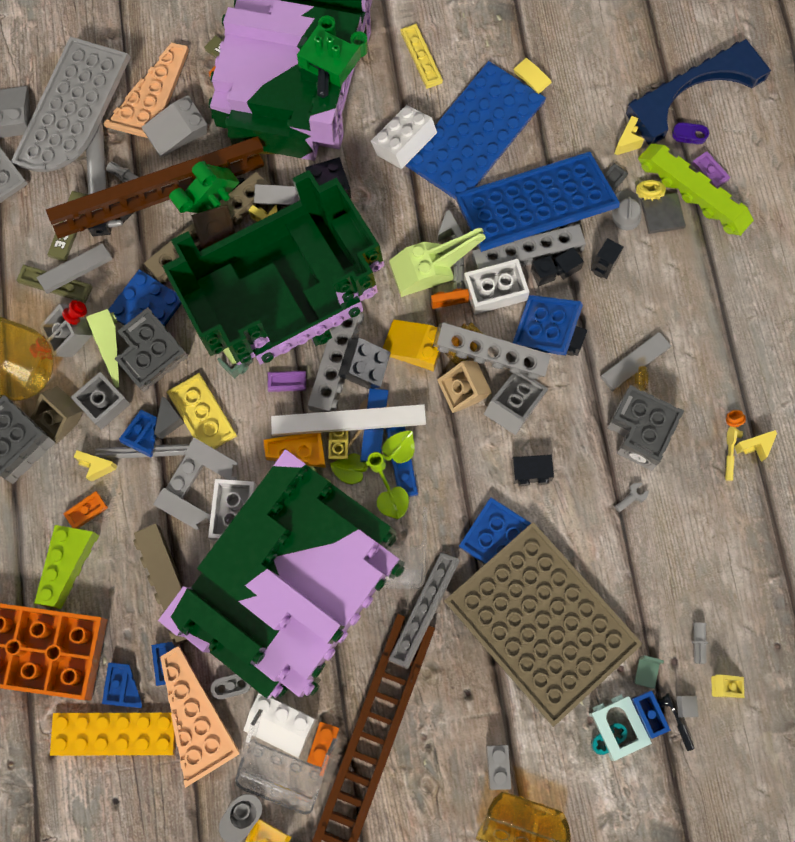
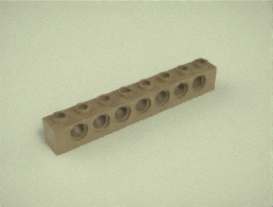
(238, 196)

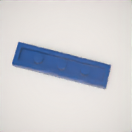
(373, 437)
(403, 471)

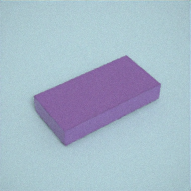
(287, 381)

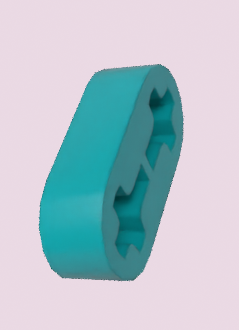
(594, 744)

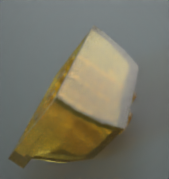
(522, 820)

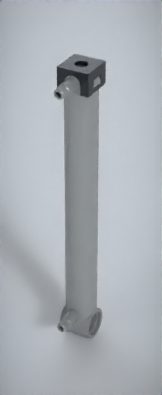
(97, 176)

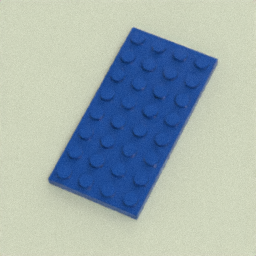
(476, 130)
(537, 200)

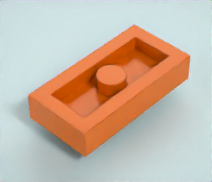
(443, 299)
(85, 510)
(321, 743)

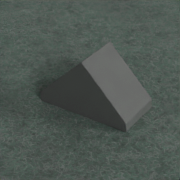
(167, 419)

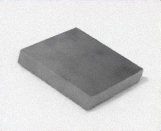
(663, 214)

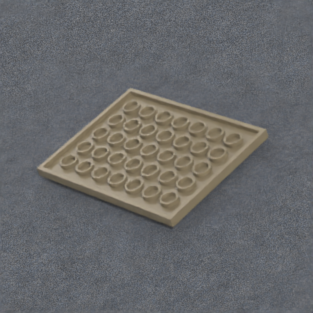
(543, 623)

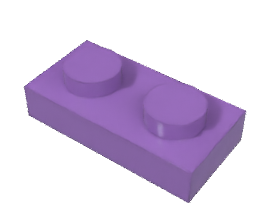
(709, 167)

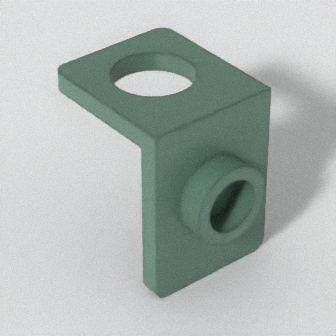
(238, 369)
(647, 671)

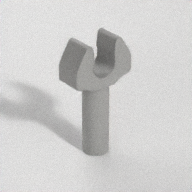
(633, 496)

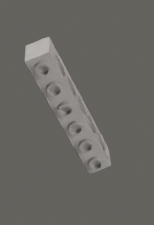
(570, 233)
(538, 360)
(317, 402)

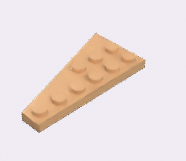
(151, 93)
(197, 726)

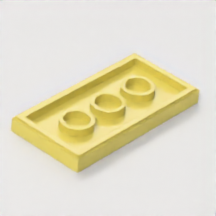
(201, 412)

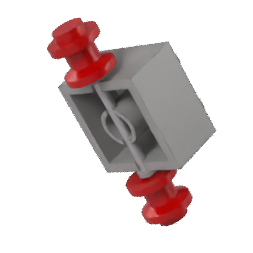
(66, 329)

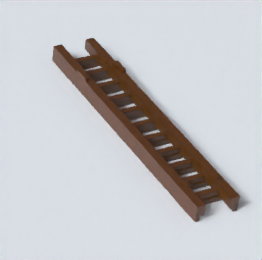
(120, 193)
(372, 784)

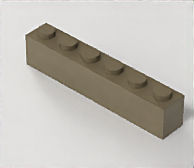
(160, 567)

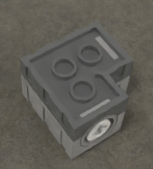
(150, 350)
(645, 426)
(20, 441)

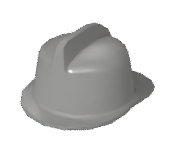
(629, 211)
(240, 818)

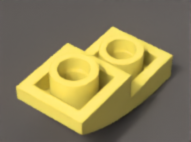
(532, 75)
(338, 445)

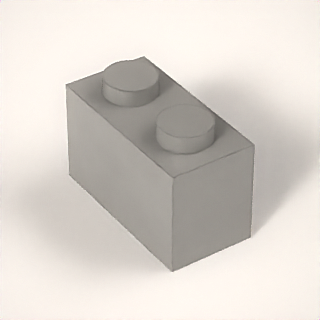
(498, 767)

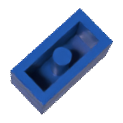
(650, 714)

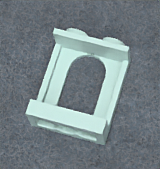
(599, 715)

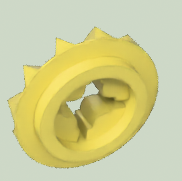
(645, 190)

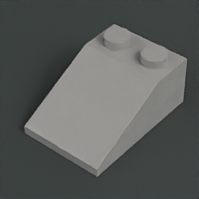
(14, 111)
(175, 126)
(515, 402)

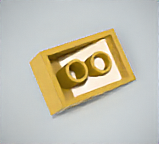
(413, 343)

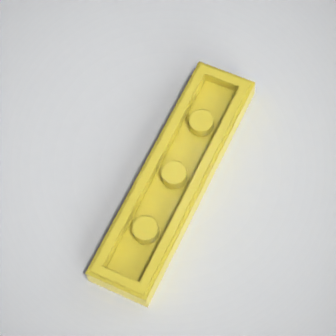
(421, 56)

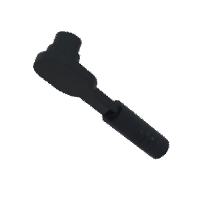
(667, 701)

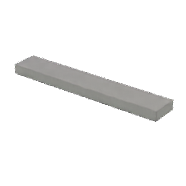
(424, 610)

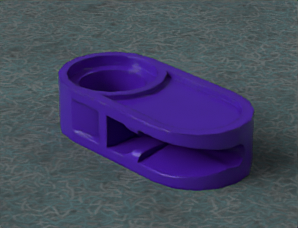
(686, 133)

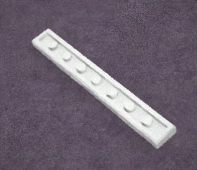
(348, 420)

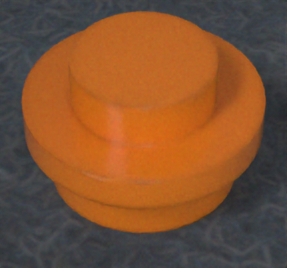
(735, 418)

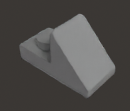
(449, 228)

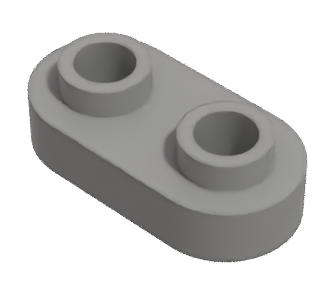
(232, 687)

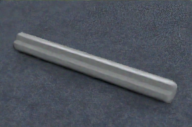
(128, 452)

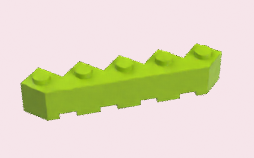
(696, 189)

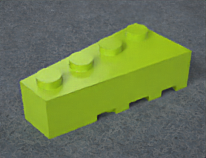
(63, 563)

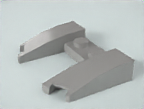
(172, 497)

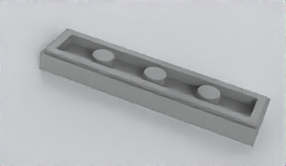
(74, 268)
(640, 357)

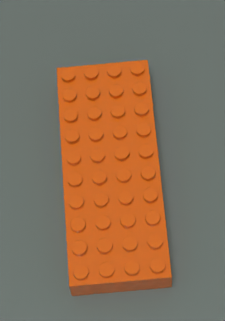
(49, 651)

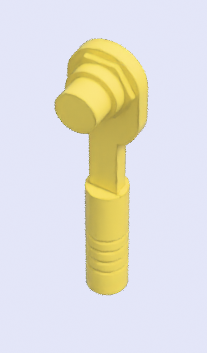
(732, 434)

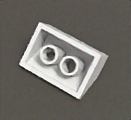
(281, 725)

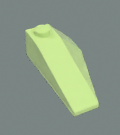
(104, 333)

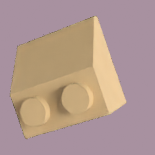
(464, 385)

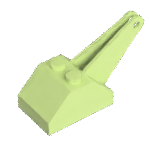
(430, 263)

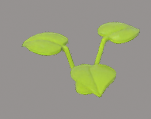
(350, 471)

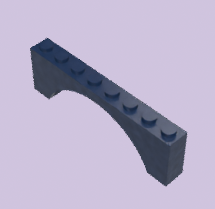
(735, 64)

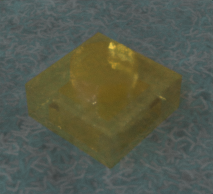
(642, 378)

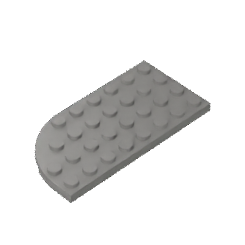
(71, 106)

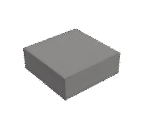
(687, 706)

